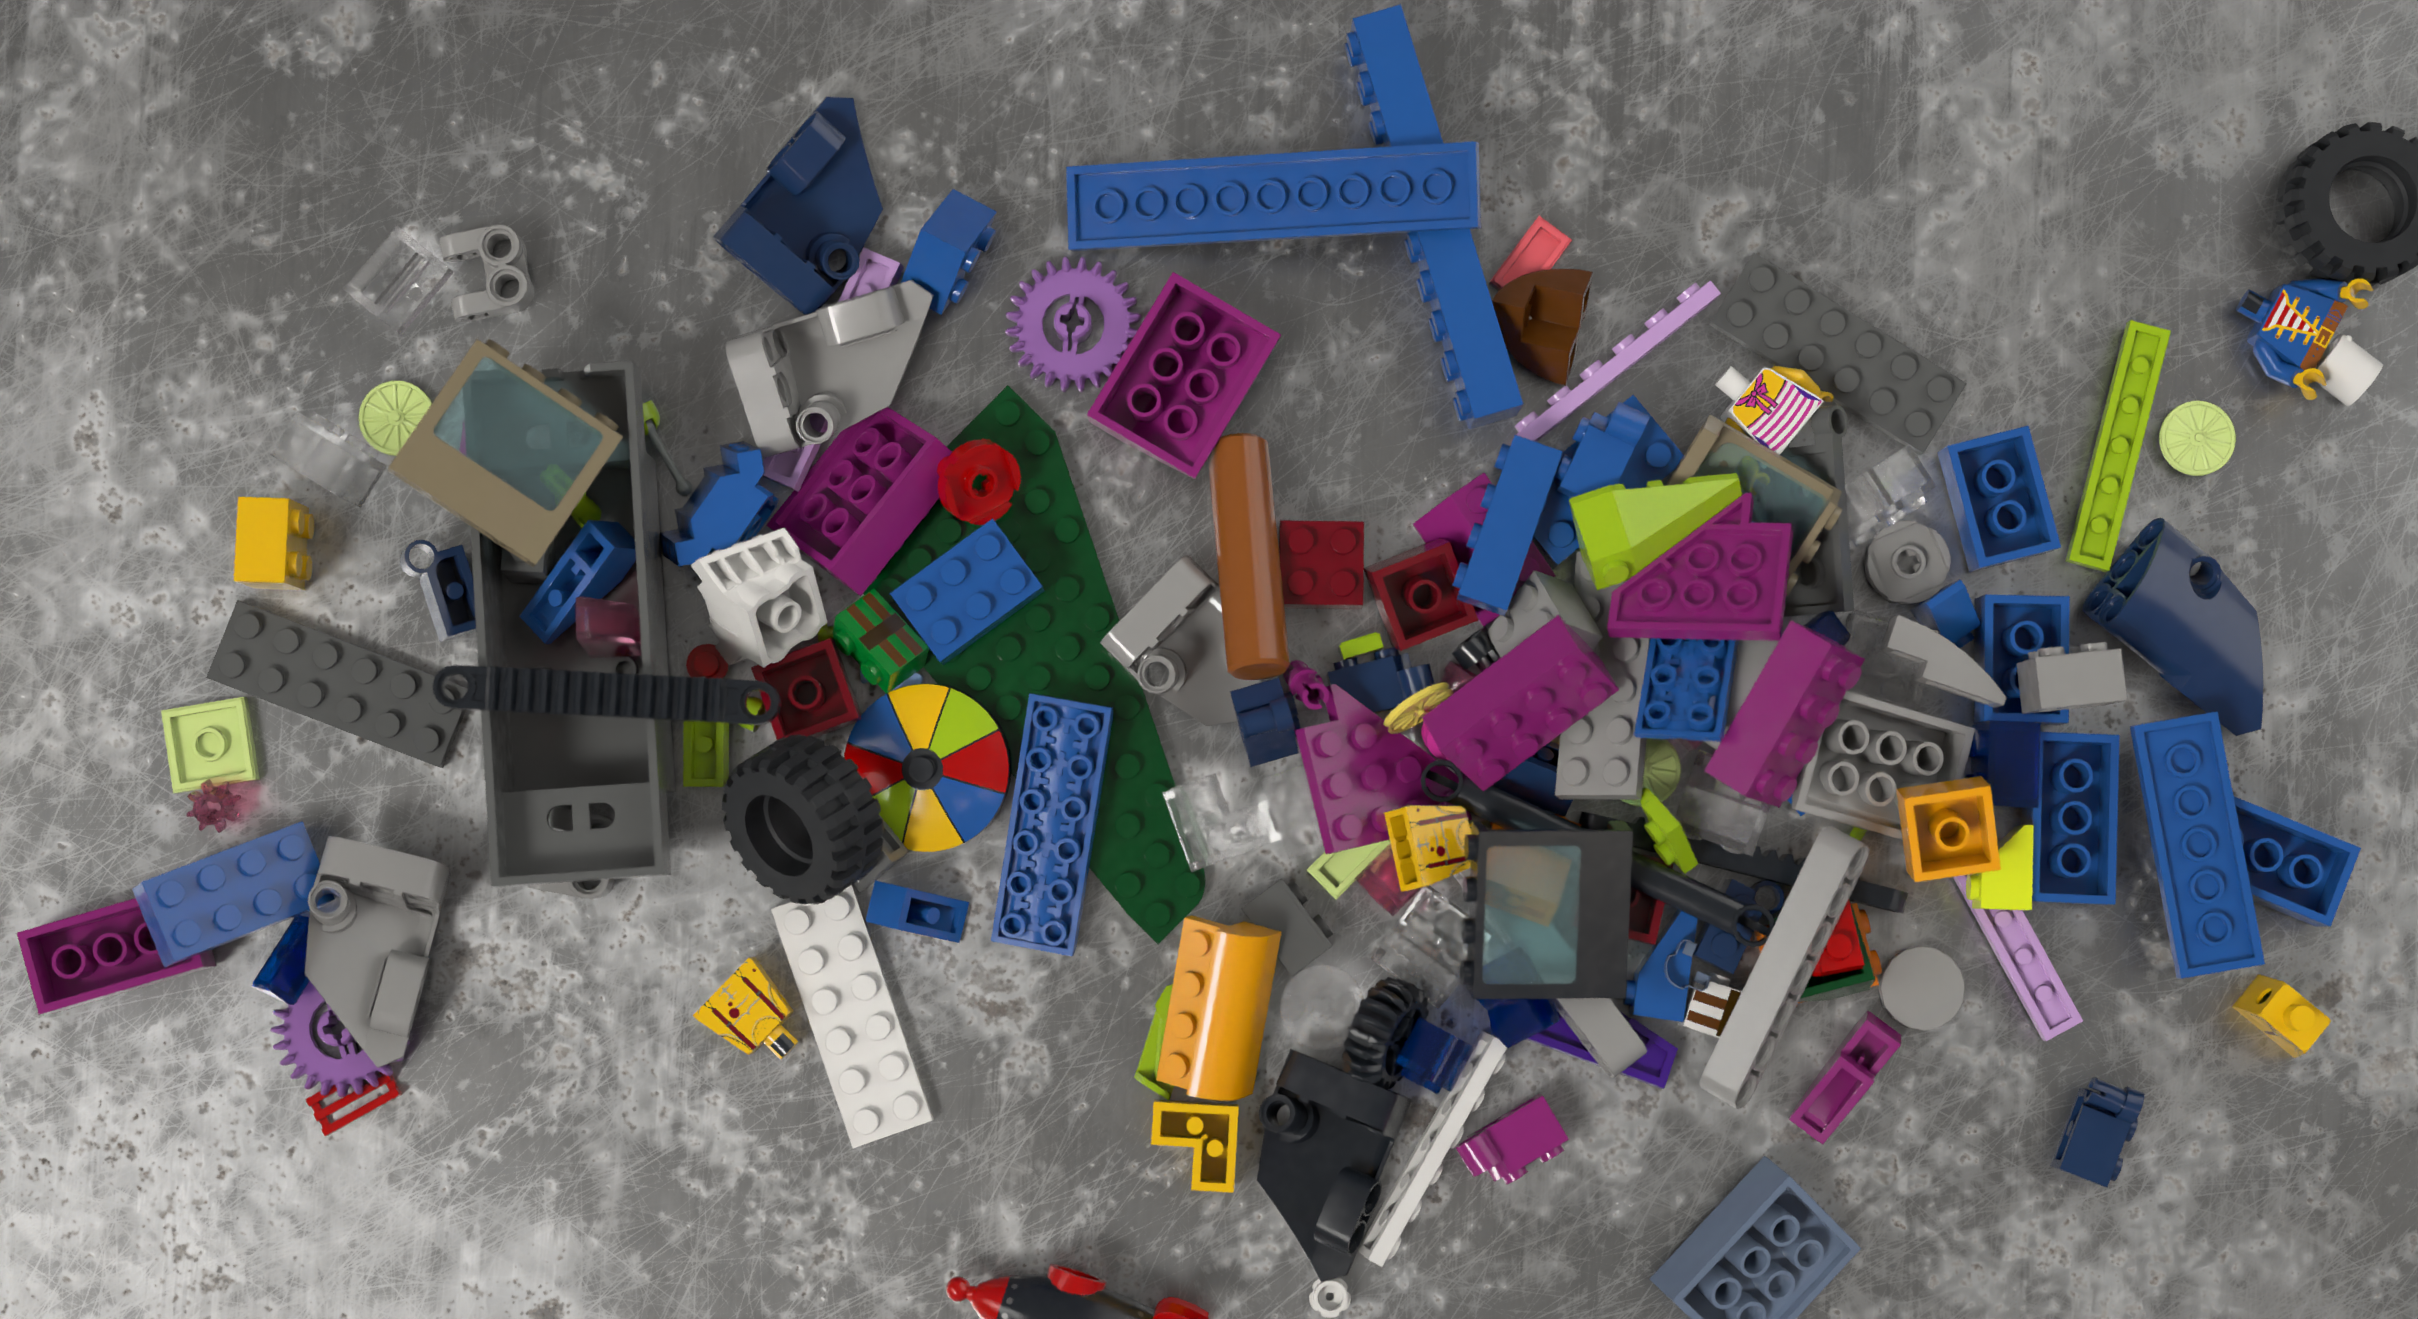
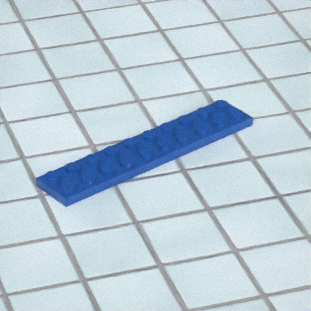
(1274, 196)

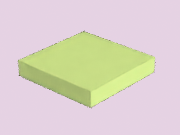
(210, 744)

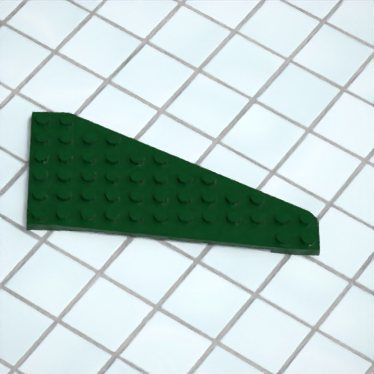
(1057, 653)

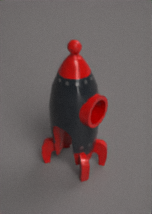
(1061, 1295)

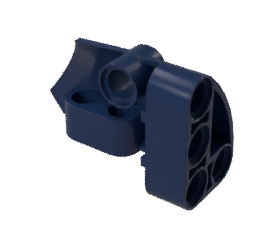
(807, 206)
(2185, 626)

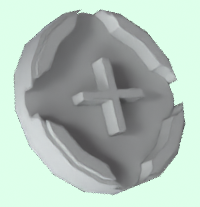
(1921, 988)

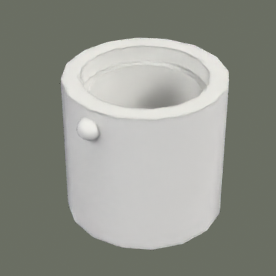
(2347, 369)

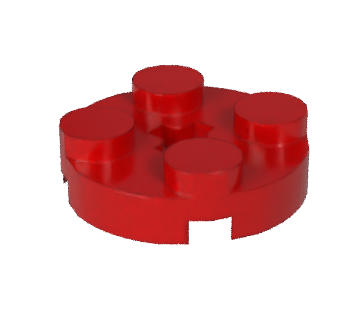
(961, 468)

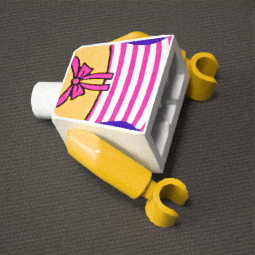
(1771, 403)

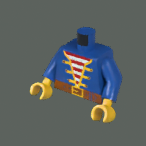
(2297, 327)

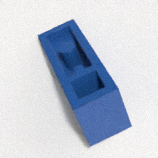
(588, 568)
(1650, 991)

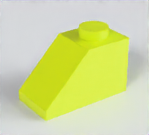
(2012, 884)

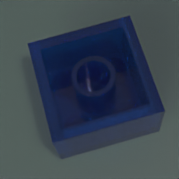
(2009, 761)

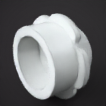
(1333, 1307)

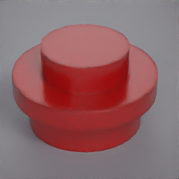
(706, 662)

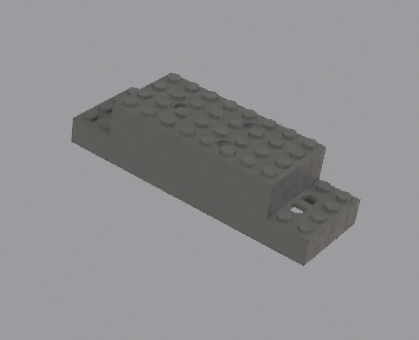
(571, 759)

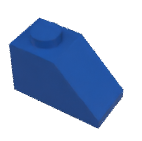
(1949, 613)
(917, 911)

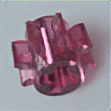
(212, 816)

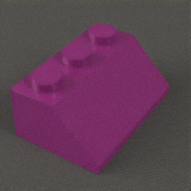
(1454, 522)

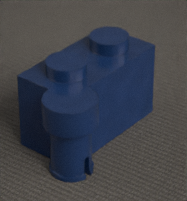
(1266, 721)
(2098, 1132)

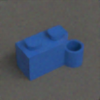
(1601, 451)

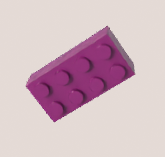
(1520, 703)
(1785, 715)
(96, 958)

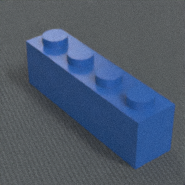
(1508, 526)

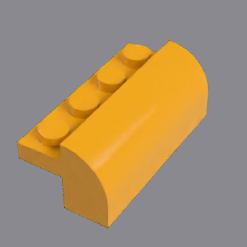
(1218, 1008)

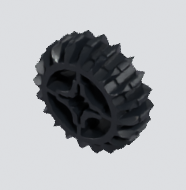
(1382, 1030)

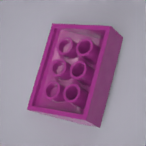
(1183, 376)
(864, 497)

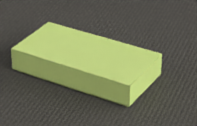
(1337, 870)

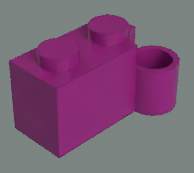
(1514, 1141)

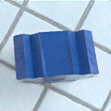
(723, 508)

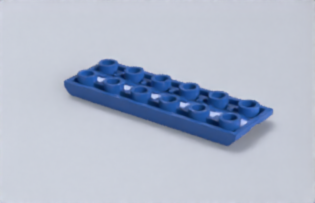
(1686, 689)
(1052, 824)

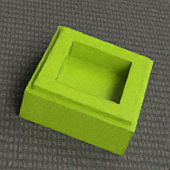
(1360, 646)

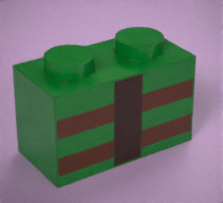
(879, 641)

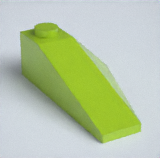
(1631, 528)

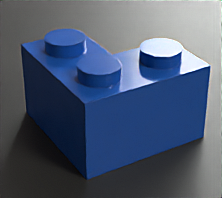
(950, 248)

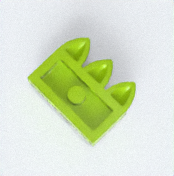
(1667, 833)

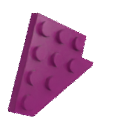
(1712, 584)
(1361, 773)

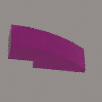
(1846, 1077)

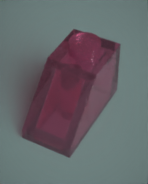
(607, 628)

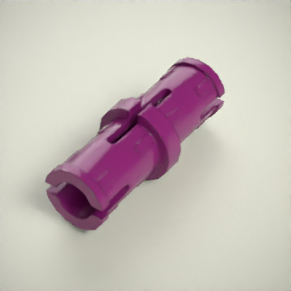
(1306, 685)

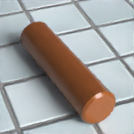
(1248, 557)

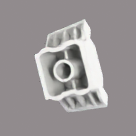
(760, 598)

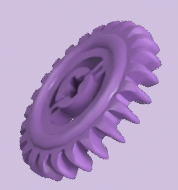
(1077, 284)
(311, 1060)

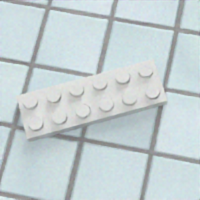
(853, 1017)

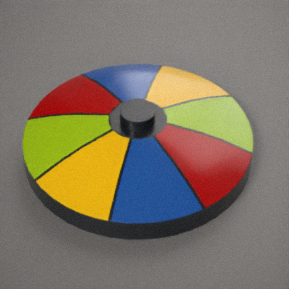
(932, 764)

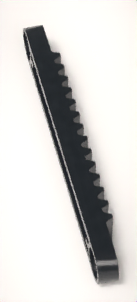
(606, 694)
(1760, 866)

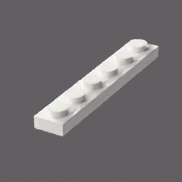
(1426, 1160)

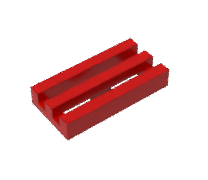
(321, 1114)

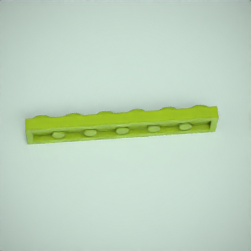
(2118, 446)

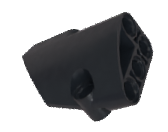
(1327, 1157)

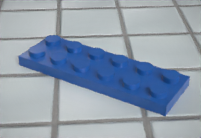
(2197, 845)

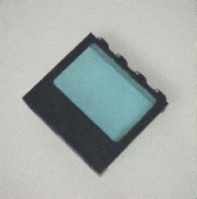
(1547, 912)

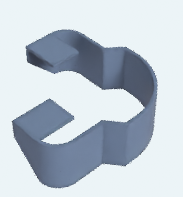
(1688, 950)

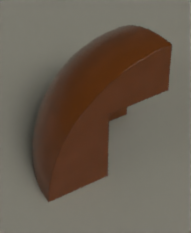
(1543, 319)

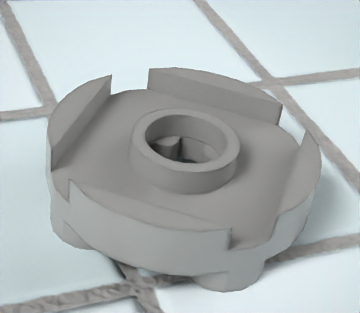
(1897, 584)

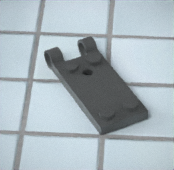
(1827, 578)

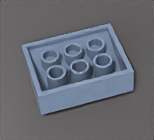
(1757, 1253)

